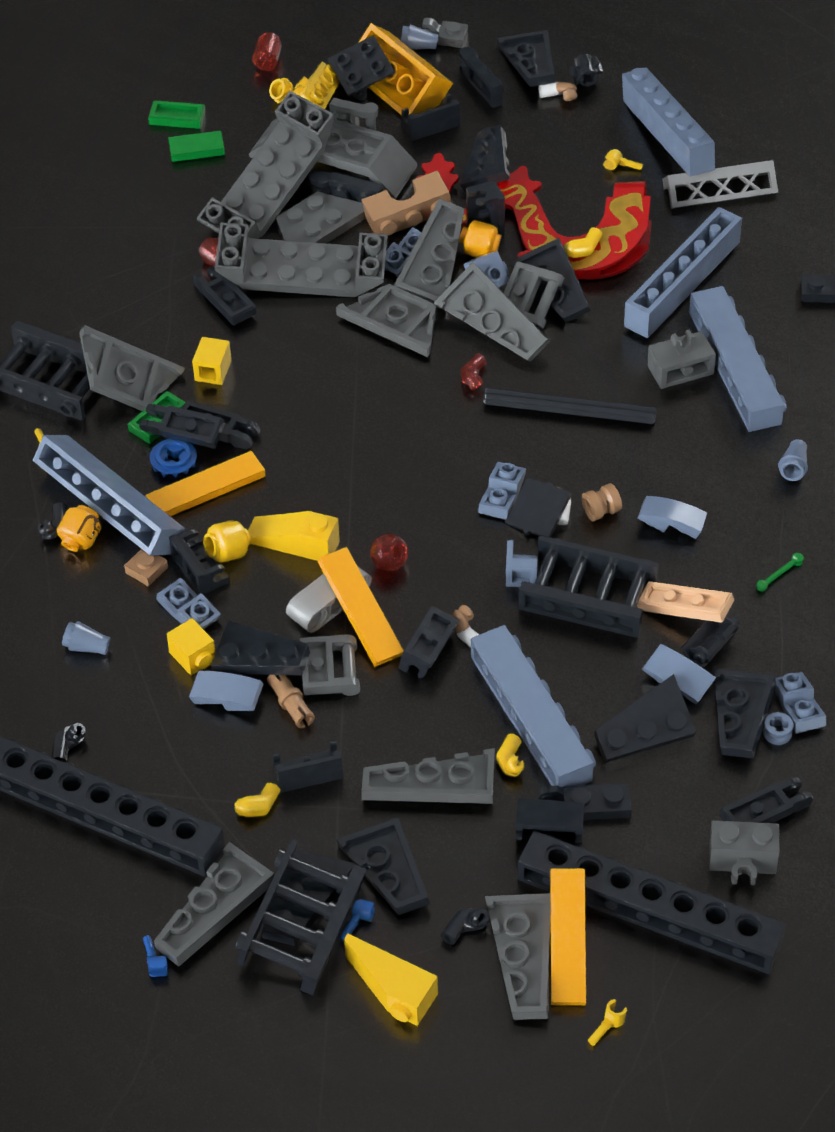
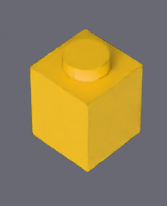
(211, 360)
(191, 646)

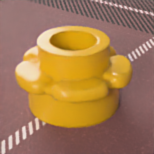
(279, 89)

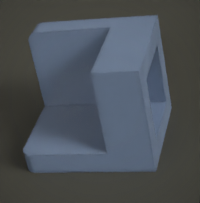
(519, 567)

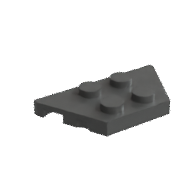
(319, 218)
(395, 316)
(125, 370)

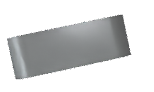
(317, 604)

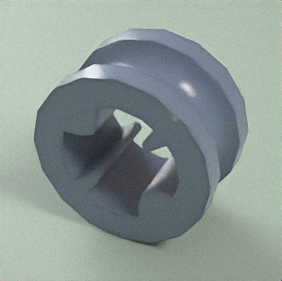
(776, 737)

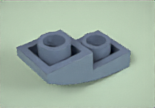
(398, 254)
(502, 490)
(662, 512)
(185, 604)
(690, 677)
(229, 689)
(798, 702)

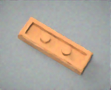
(685, 601)

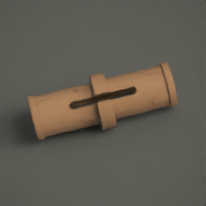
(291, 700)

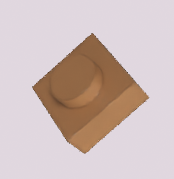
(146, 567)

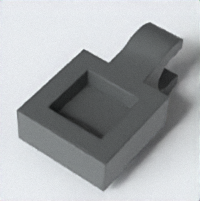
(449, 33)

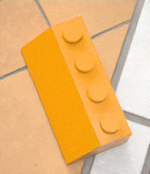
(415, 81)

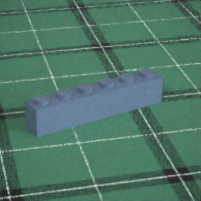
(668, 122)
(682, 272)
(737, 359)
(107, 493)
(532, 709)

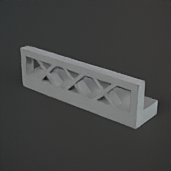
(721, 174)

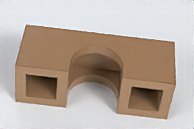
(391, 215)

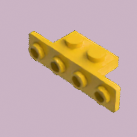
(319, 86)

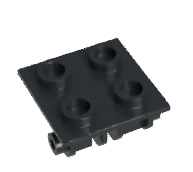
(361, 67)

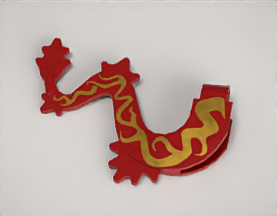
(623, 226)

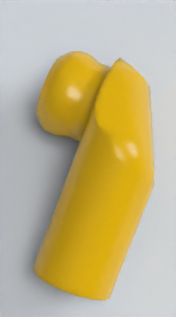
(584, 246)
(506, 756)
(258, 804)

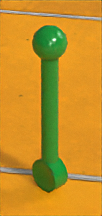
(797, 559)

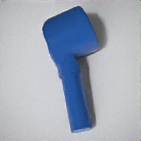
(361, 910)
(156, 964)

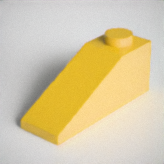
(296, 533)
(397, 984)

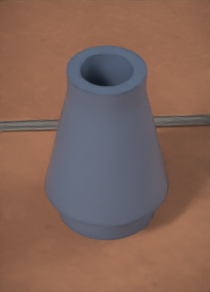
(418, 38)
(794, 461)
(85, 639)

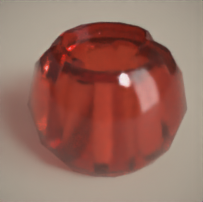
(398, 552)

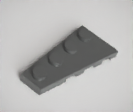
(433, 257)
(486, 308)
(452, 780)
(220, 898)
(524, 950)

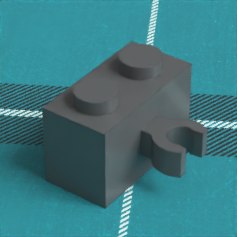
(681, 359)
(744, 848)

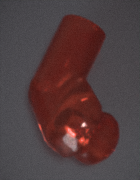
(469, 371)

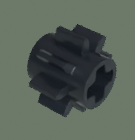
(586, 70)

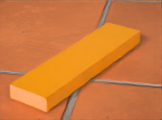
(208, 484)
(360, 606)
(568, 937)

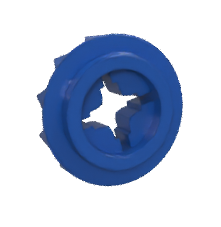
(174, 448)

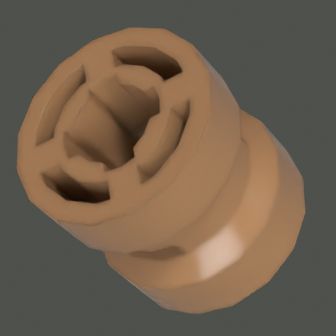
(601, 502)

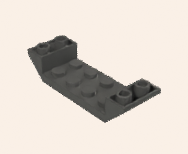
(363, 153)
(275, 168)
(300, 265)

